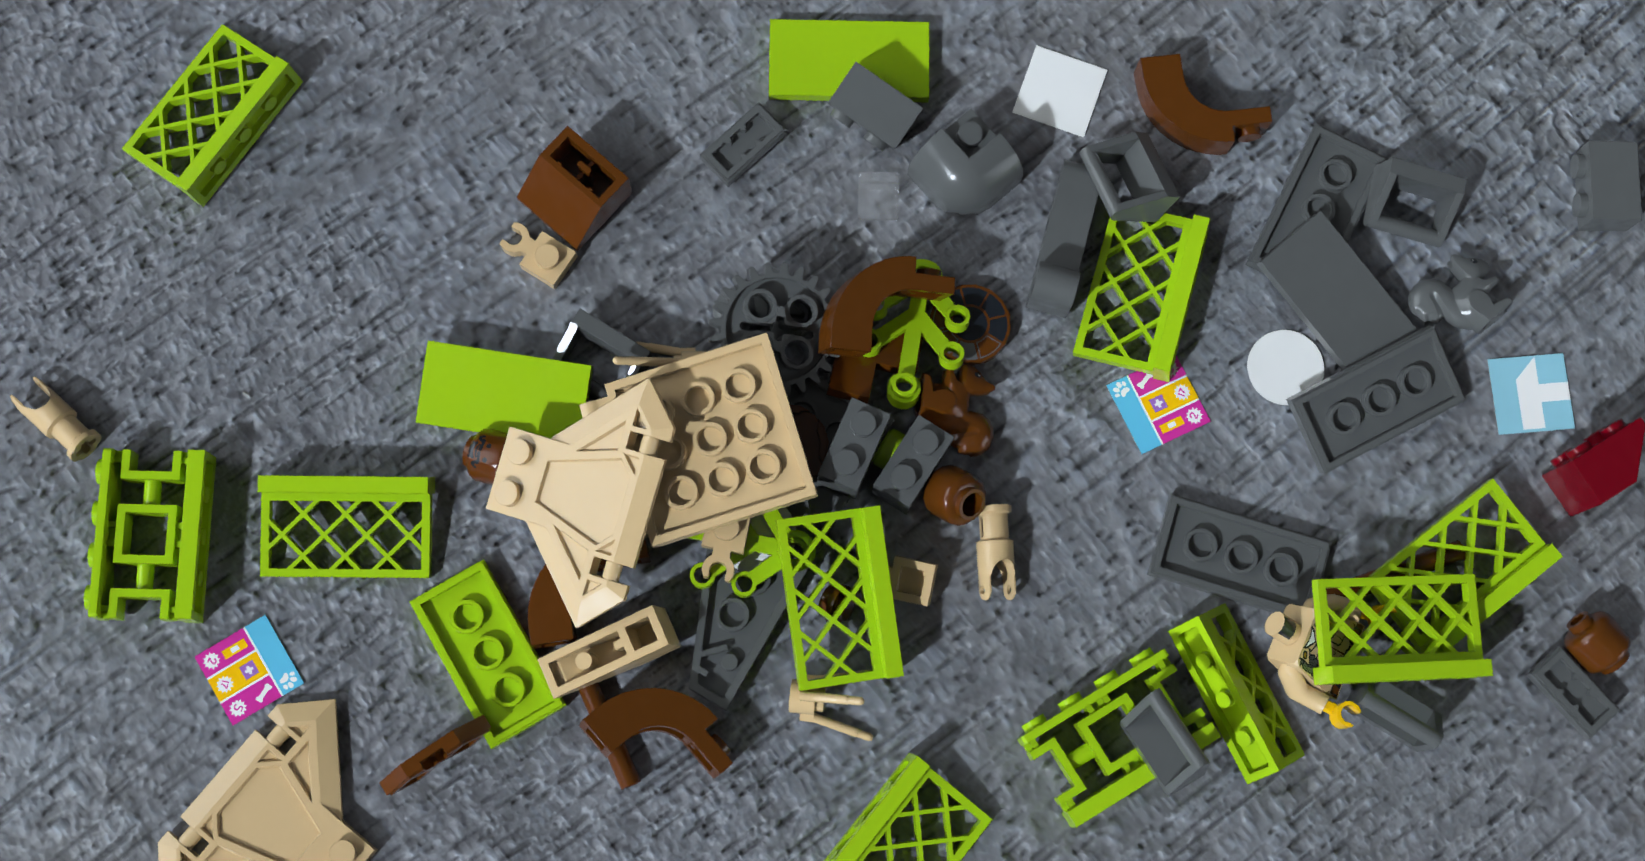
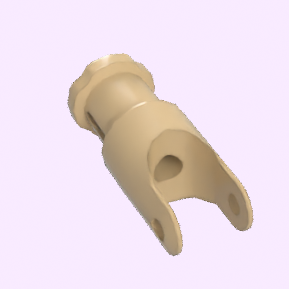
(60, 422)
(995, 549)

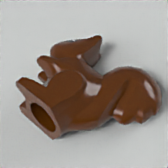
(948, 408)

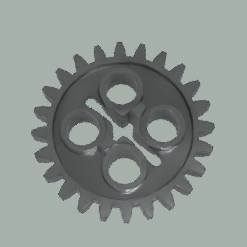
(778, 292)

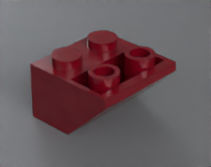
(1598, 466)

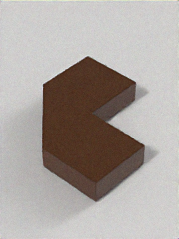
(854, 376)
(427, 759)

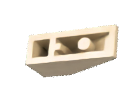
(610, 651)

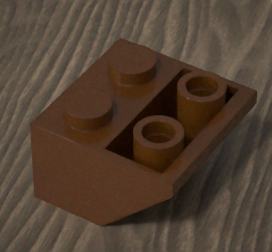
(573, 188)

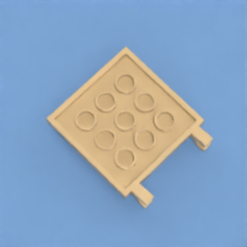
(732, 440)

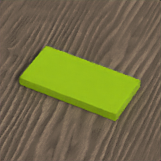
(815, 56)
(500, 390)
(487, 652)

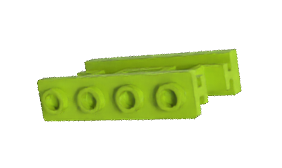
(185, 537)
(1097, 706)

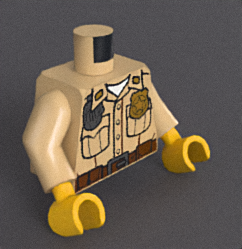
(1296, 654)

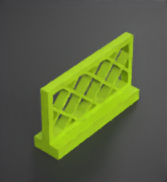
(235, 129)
(1173, 308)
(345, 488)
(875, 590)
(1492, 592)
(1400, 667)
(889, 805)

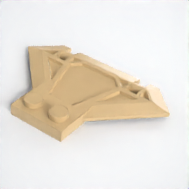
(588, 495)
(275, 802)

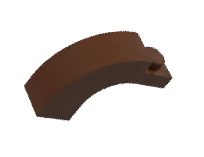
(1185, 119)
(851, 311)
(547, 614)
(658, 711)

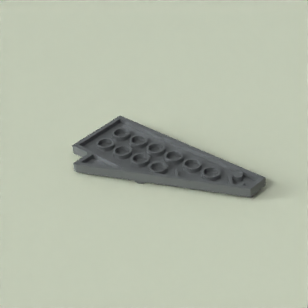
(737, 628)

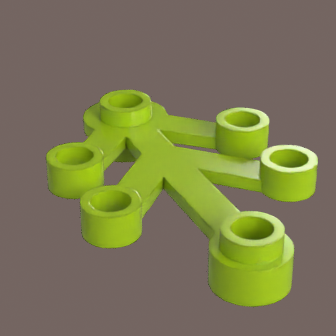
(915, 323)
(758, 544)

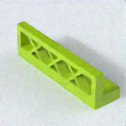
(1232, 695)

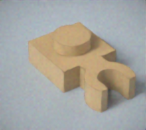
(543, 257)
(723, 543)
(912, 580)

